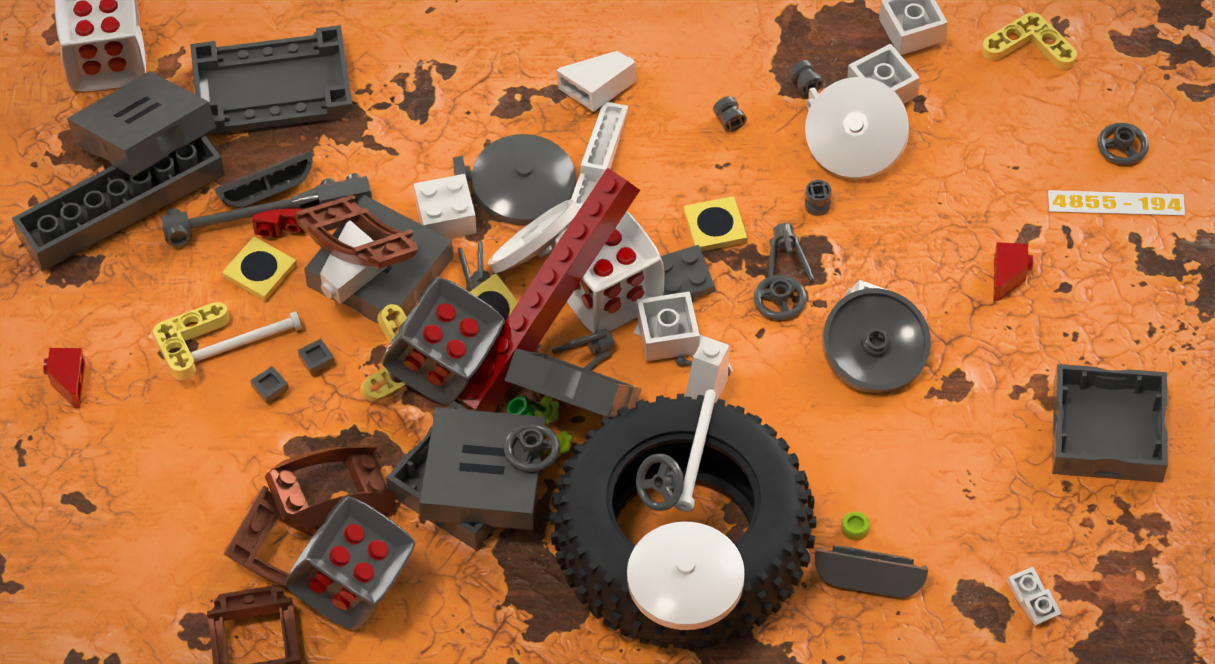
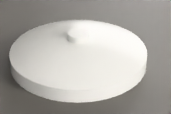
(857, 128)
(534, 238)
(685, 575)

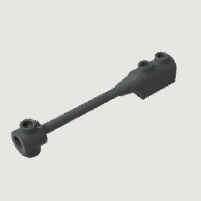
(178, 226)

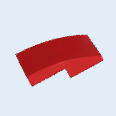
(274, 221)

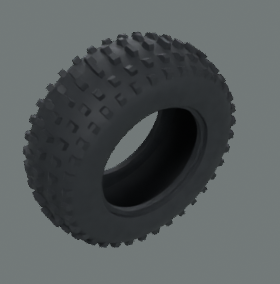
(737, 459)

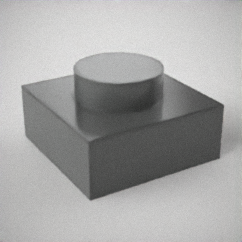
(460, 168)
(316, 356)
(269, 384)

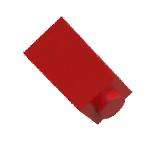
(1010, 267)
(66, 372)

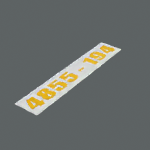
(1116, 202)

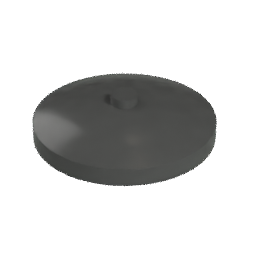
(522, 178)
(876, 340)

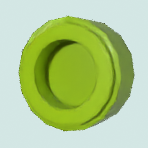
(855, 525)

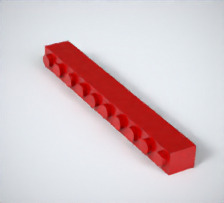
(551, 287)

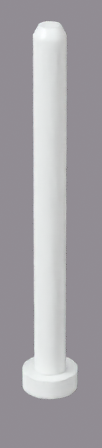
(292, 322)
(686, 502)

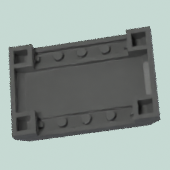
(273, 81)

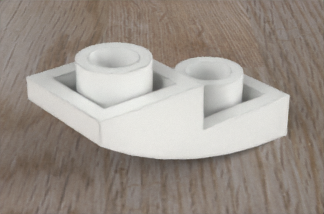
(1032, 596)

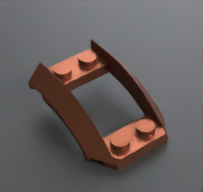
(388, 244)
(362, 469)
(252, 535)
(253, 603)

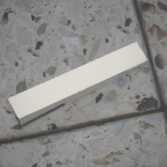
(600, 149)

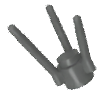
(785, 240)
(478, 276)
(597, 343)

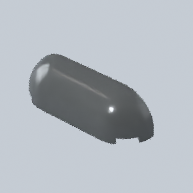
(266, 181)
(870, 571)

